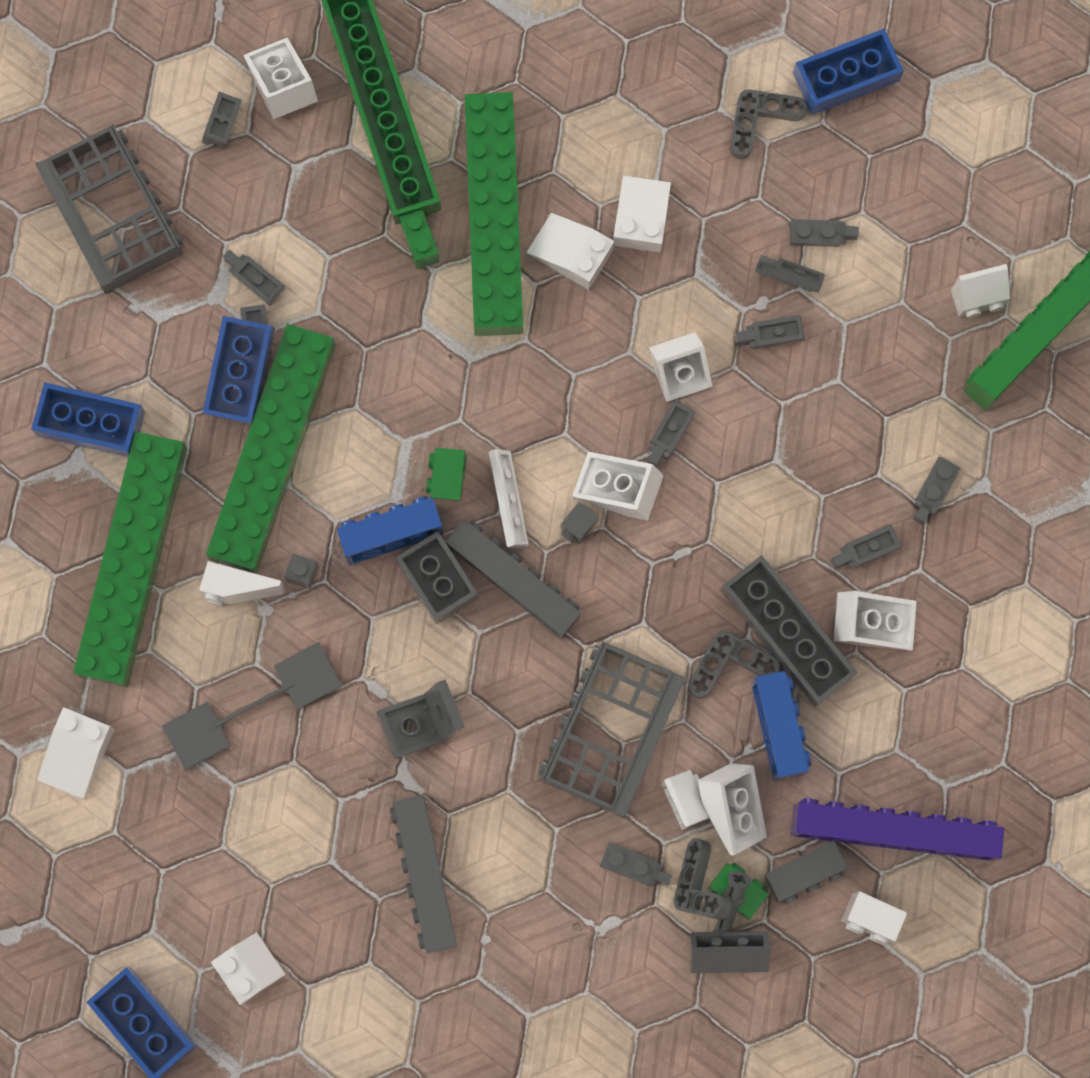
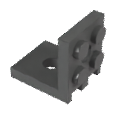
(434, 720)

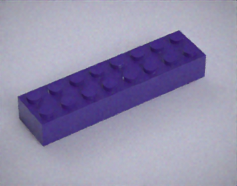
(897, 831)

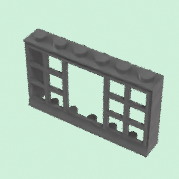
(78, 227)
(648, 740)

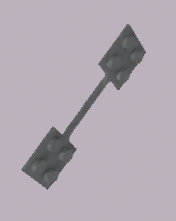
(200, 733)

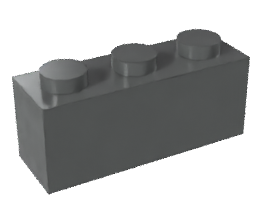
(806, 872)
(729, 952)

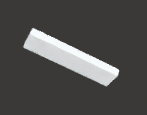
(508, 498)

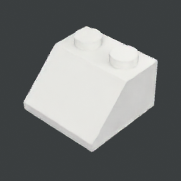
(981, 291)
(681, 366)
(685, 799)
(248, 968)

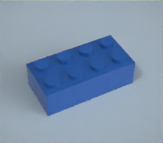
(848, 71)
(238, 369)
(87, 419)
(389, 531)
(780, 725)
(141, 1023)

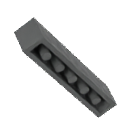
(513, 579)
(424, 874)

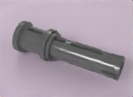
(735, 893)

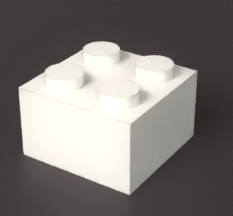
(873, 917)

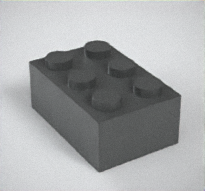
(437, 577)

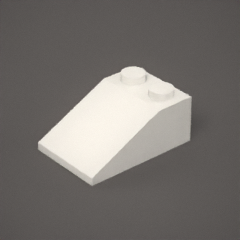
(281, 78)
(641, 214)
(571, 249)
(618, 485)
(233, 586)
(874, 620)
(74, 753)
(734, 806)

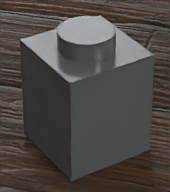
(578, 523)
(301, 571)

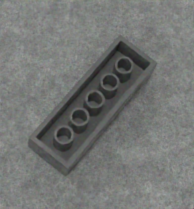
(788, 631)

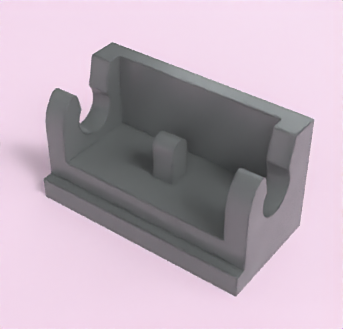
(221, 120)

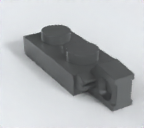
(821, 233)
(790, 273)
(254, 277)
(772, 332)
(669, 432)
(935, 488)
(867, 548)
(633, 866)

